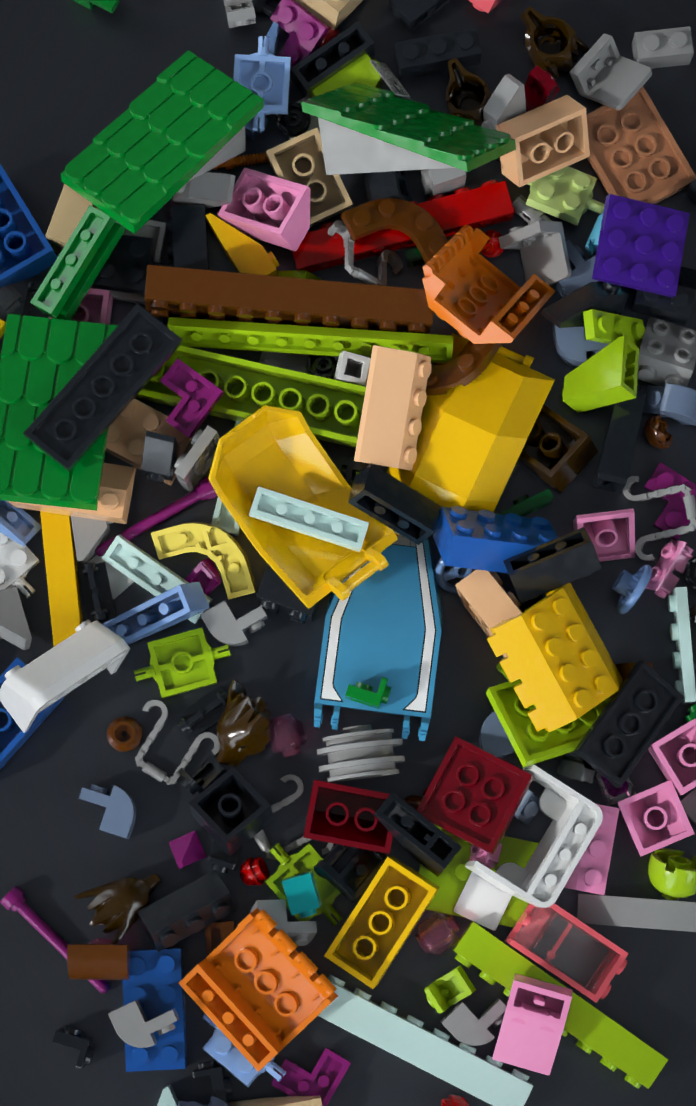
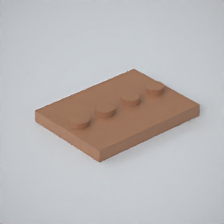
(636, 152)

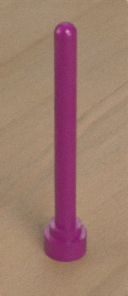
(203, 491)
(16, 902)

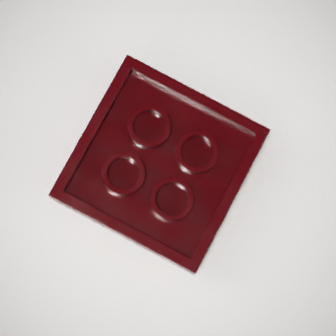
(474, 795)

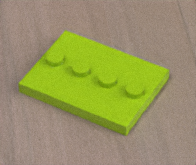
(528, 743)
(456, 875)

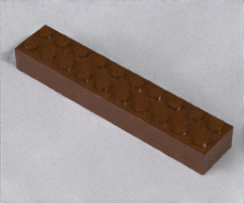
(284, 300)

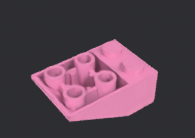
(532, 1024)

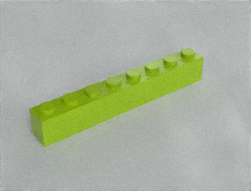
(583, 1021)

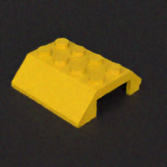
(556, 658)

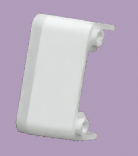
(61, 671)
(559, 851)

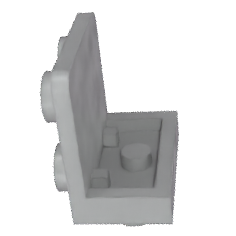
(607, 75)
(541, 249)
(666, 354)

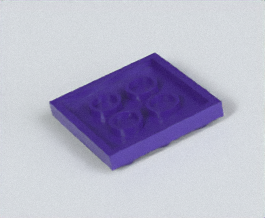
(640, 245)

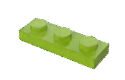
(607, 327)

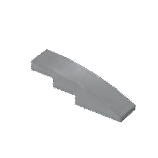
(637, 912)

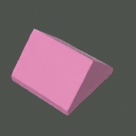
(610, 533)
(655, 818)

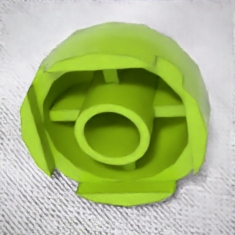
(672, 873)

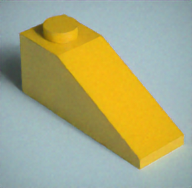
(242, 251)

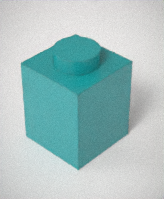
(302, 894)

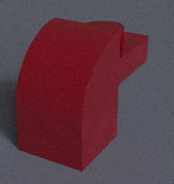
(539, 88)

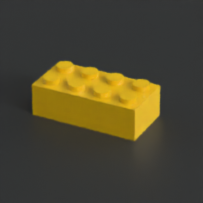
(381, 921)

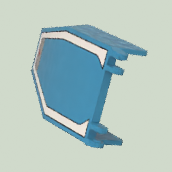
(386, 631)

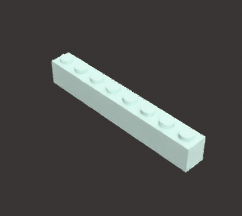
(425, 1048)

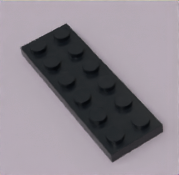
(103, 387)

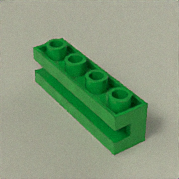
(78, 265)

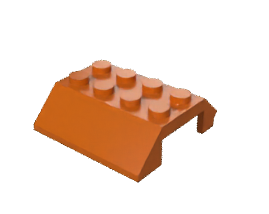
(476, 294)
(259, 988)

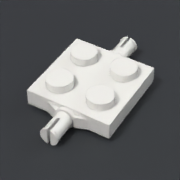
(15, 565)

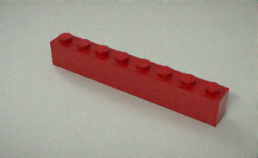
(473, 207)

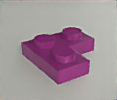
(304, 30)
(197, 395)
(674, 512)
(320, 1082)

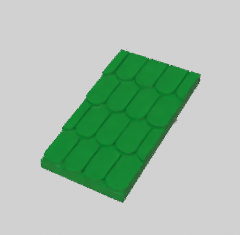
(376, 132)
(164, 140)
(35, 365)

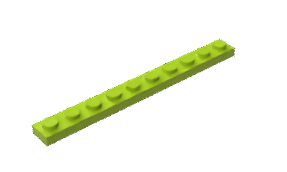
(305, 338)

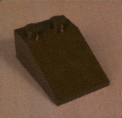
(556, 449)

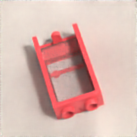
(568, 949)

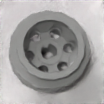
(360, 754)

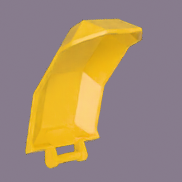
(476, 432)
(284, 456)

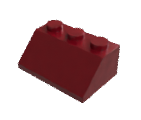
(347, 817)

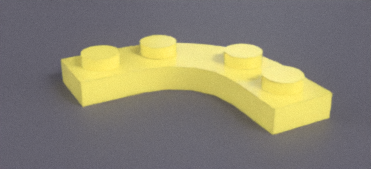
(216, 545)

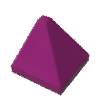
(206, 574)
(187, 849)

